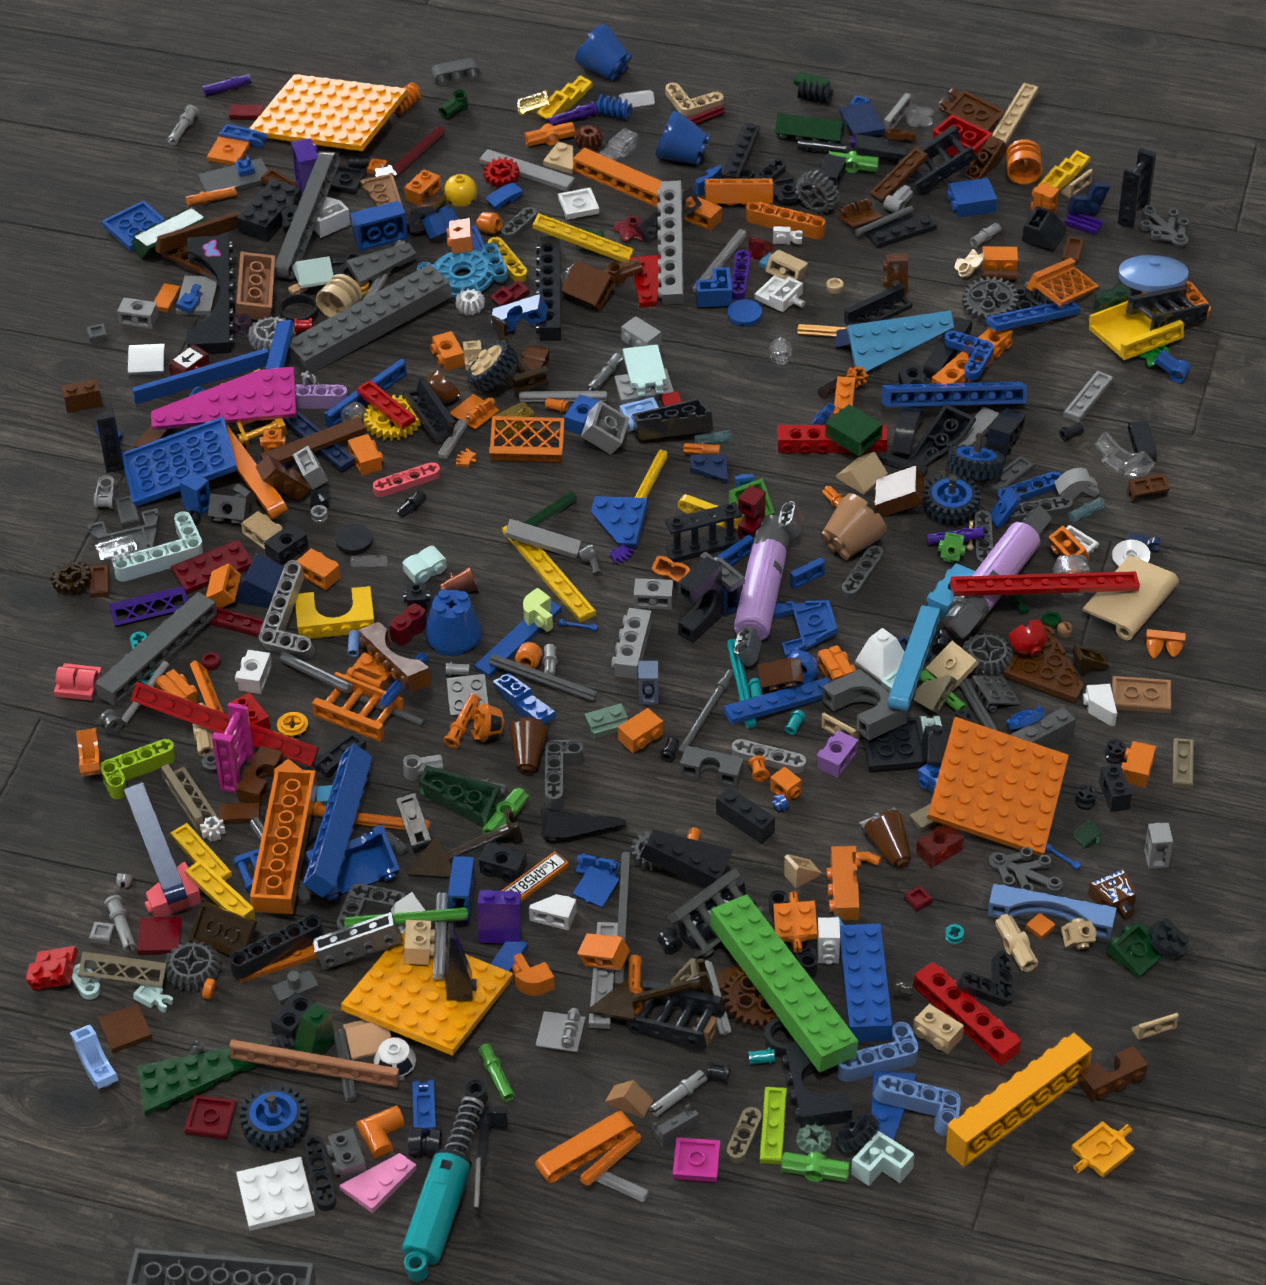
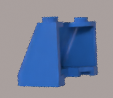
(366, 862)

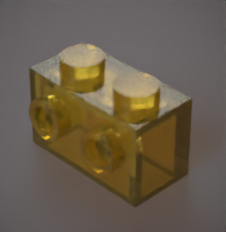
(518, 410)

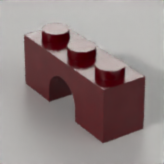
(752, 505)

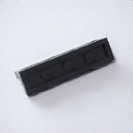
(654, 217)
(877, 303)
(435, 410)
(110, 440)
(700, 923)

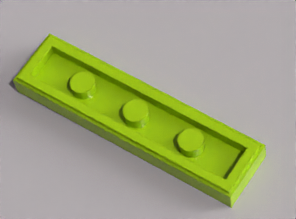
(773, 1125)

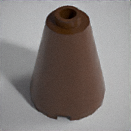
(528, 741)
(890, 837)

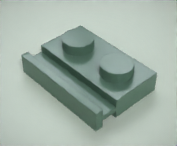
(606, 720)

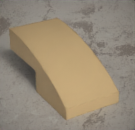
(471, 351)

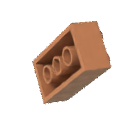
(255, 285)

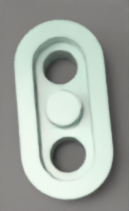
(84, 985)

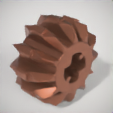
(588, 137)

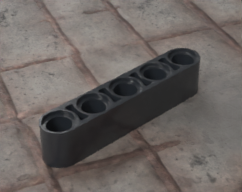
(942, 354)
(276, 946)
(807, 957)

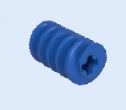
(614, 108)

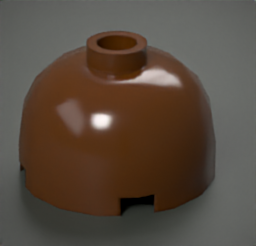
(444, 389)

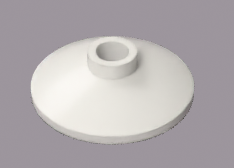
(1130, 547)

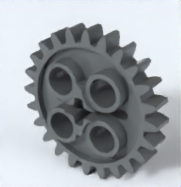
(989, 298)

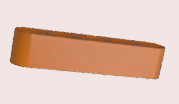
(771, 216)
(584, 1147)

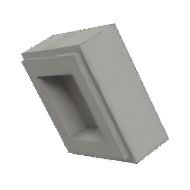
(102, 933)

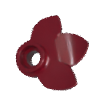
(627, 229)

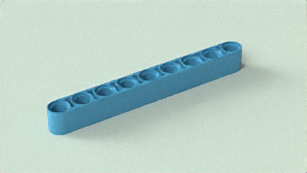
(914, 658)

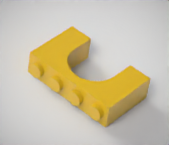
(315, 625)

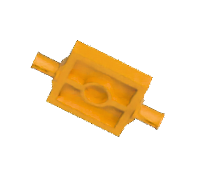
(1102, 1149)

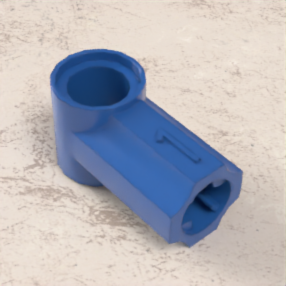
(1177, 368)

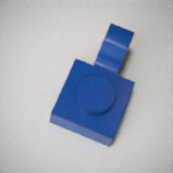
(190, 301)

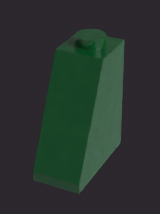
(315, 1031)

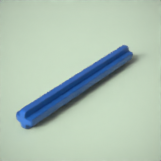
(396, 688)

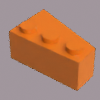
(843, 883)

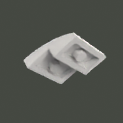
(146, 359)

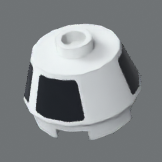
(396, 1054)

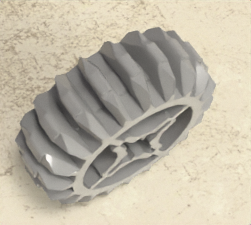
(263, 331)

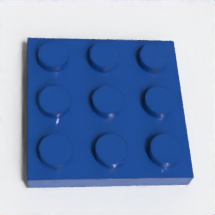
(130, 221)

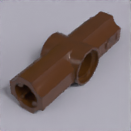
(624, 270)

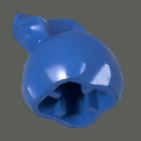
(809, 664)

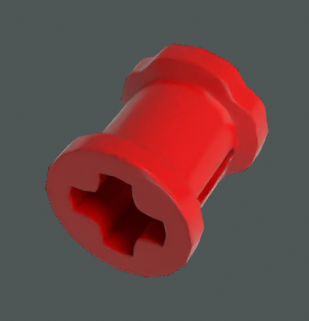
(302, 325)

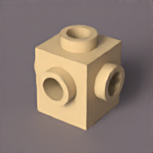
(1079, 934)

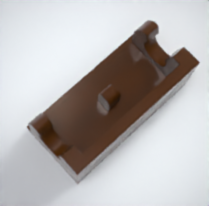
(1147, 486)

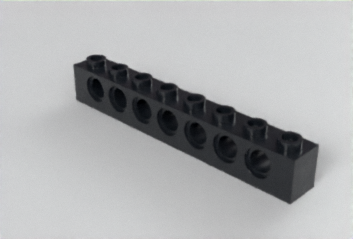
(549, 286)

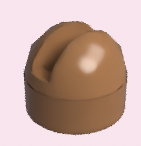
(1062, 629)

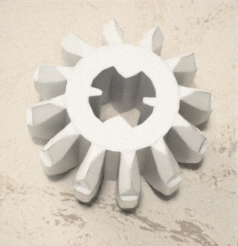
(470, 302)

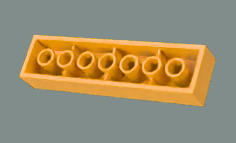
(1017, 1099)

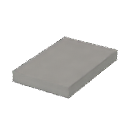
(208, 288)

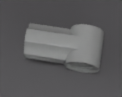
(898, 200)
(415, 765)

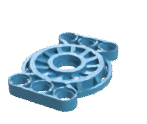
(479, 264)

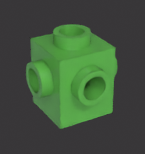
(954, 541)

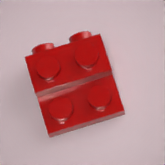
(52, 968)

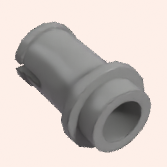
(457, 669)

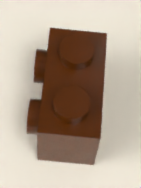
(81, 395)
(781, 673)

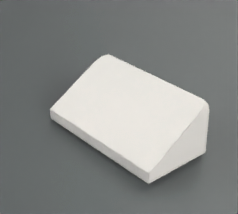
(638, 98)

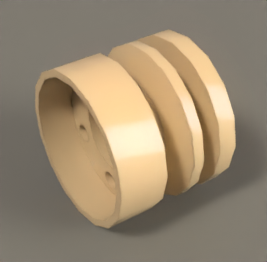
(338, 295)

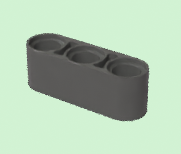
(455, 71)

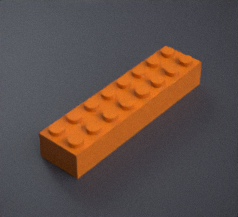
(283, 841)

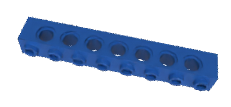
(954, 394)

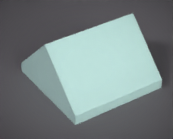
(313, 272)

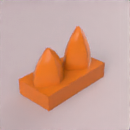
(1156, 639)

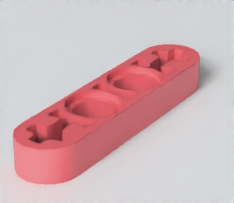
(430, 470)

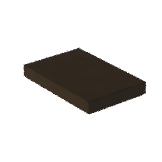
(222, 929)

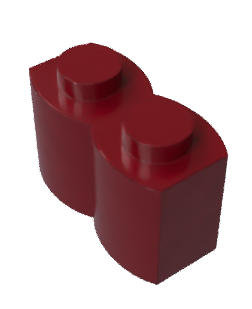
(408, 624)

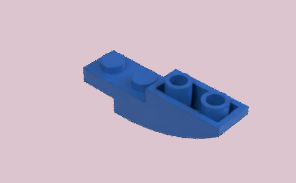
(521, 699)

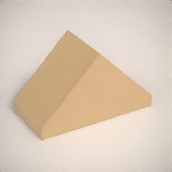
(799, 870)

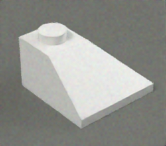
(880, 655)

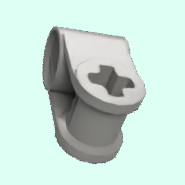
(105, 493)

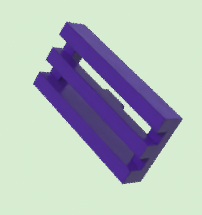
(1083, 223)

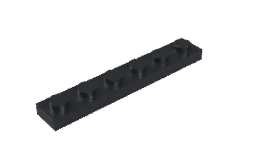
(741, 151)

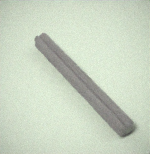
(569, 396)

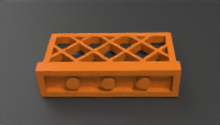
(1055, 274)
(524, 453)

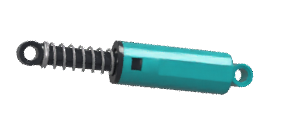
(443, 1188)

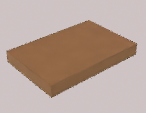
(1141, 694)

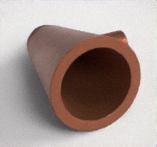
(462, 581)

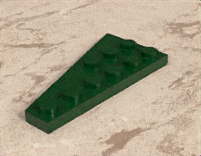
(186, 1076)

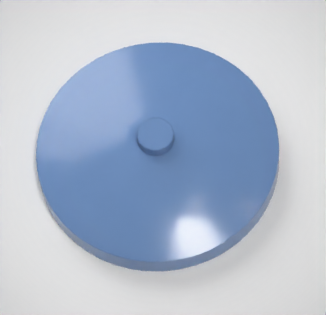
(1153, 273)

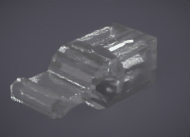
(621, 144)

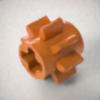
(859, 374)

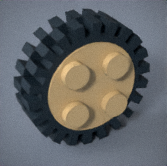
(492, 366)

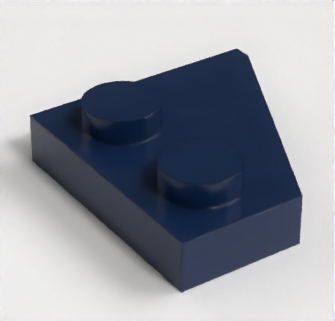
(709, 466)

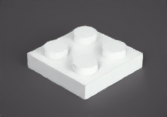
(578, 203)

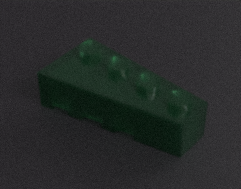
(461, 794)

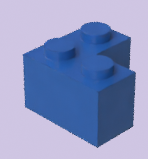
(716, 290)

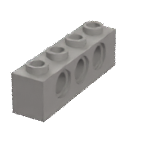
(632, 643)

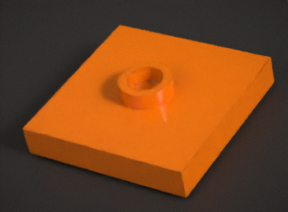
(227, 151)

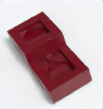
(511, 294)

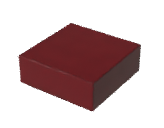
(918, 898)

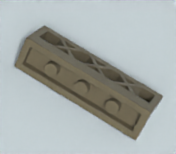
(185, 800)
(122, 966)

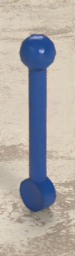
(593, 627)
(1075, 865)

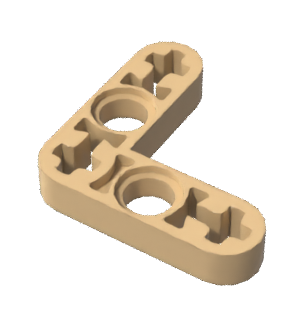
(691, 105)

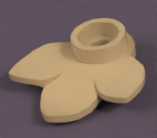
(966, 266)

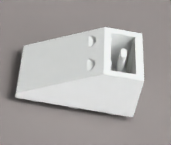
(332, 217)

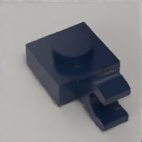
(1153, 544)

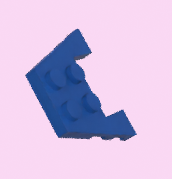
(813, 620)

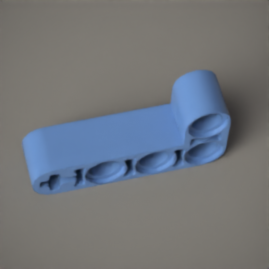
(888, 1057)
(920, 1098)

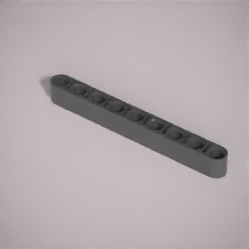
(306, 214)

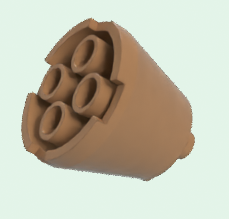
(852, 527)

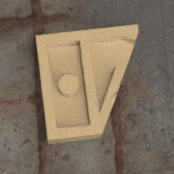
(560, 158)

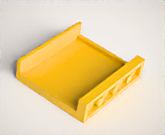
(1131, 334)

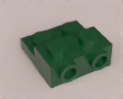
(1134, 949)

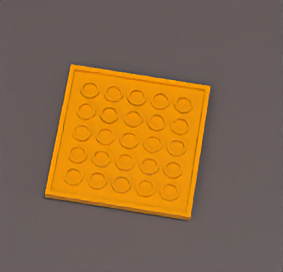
(415, 1004)

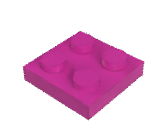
(696, 1159)

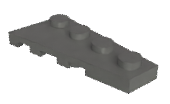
(379, 262)

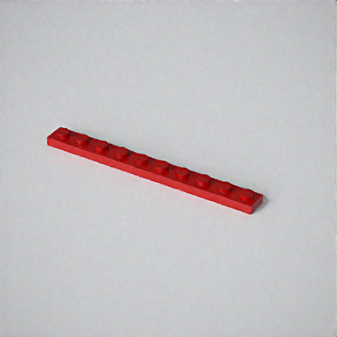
(1044, 583)
(218, 722)

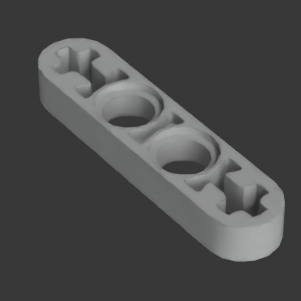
(769, 754)

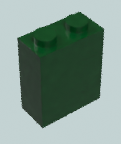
(853, 430)

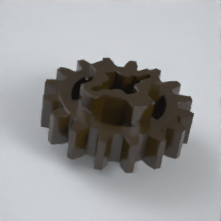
(71, 577)

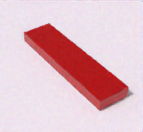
(386, 404)

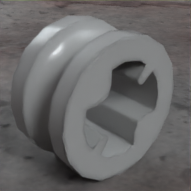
(319, 518)

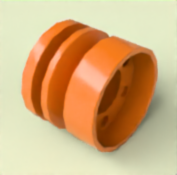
(1024, 162)

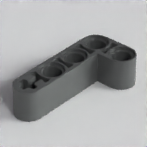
(557, 755)

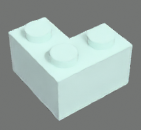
(883, 1156)

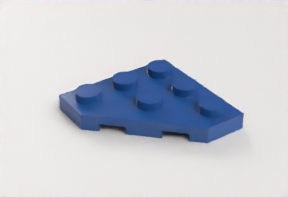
(621, 517)

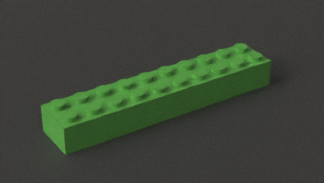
(783, 983)

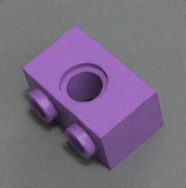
(837, 754)

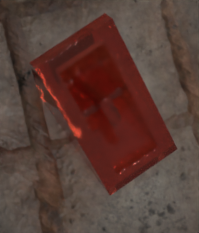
(759, 248)

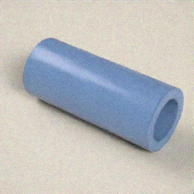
(353, 643)

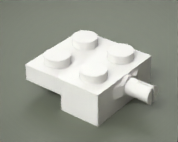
(781, 293)

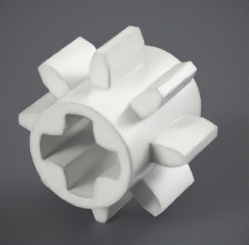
(212, 828)

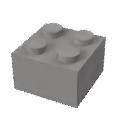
(605, 427)

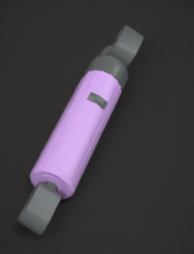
(1004, 559)
(763, 580)

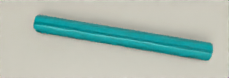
(740, 679)

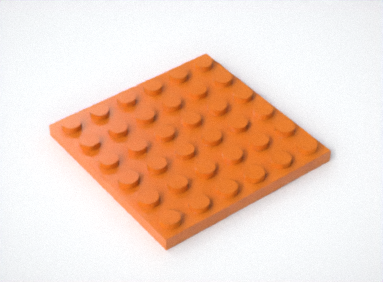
(998, 786)

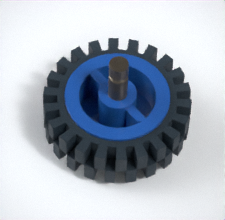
(975, 461)
(951, 499)
(274, 1117)

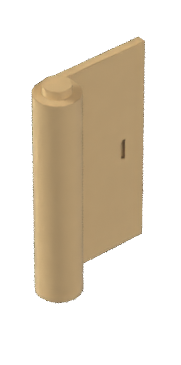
(1133, 608)

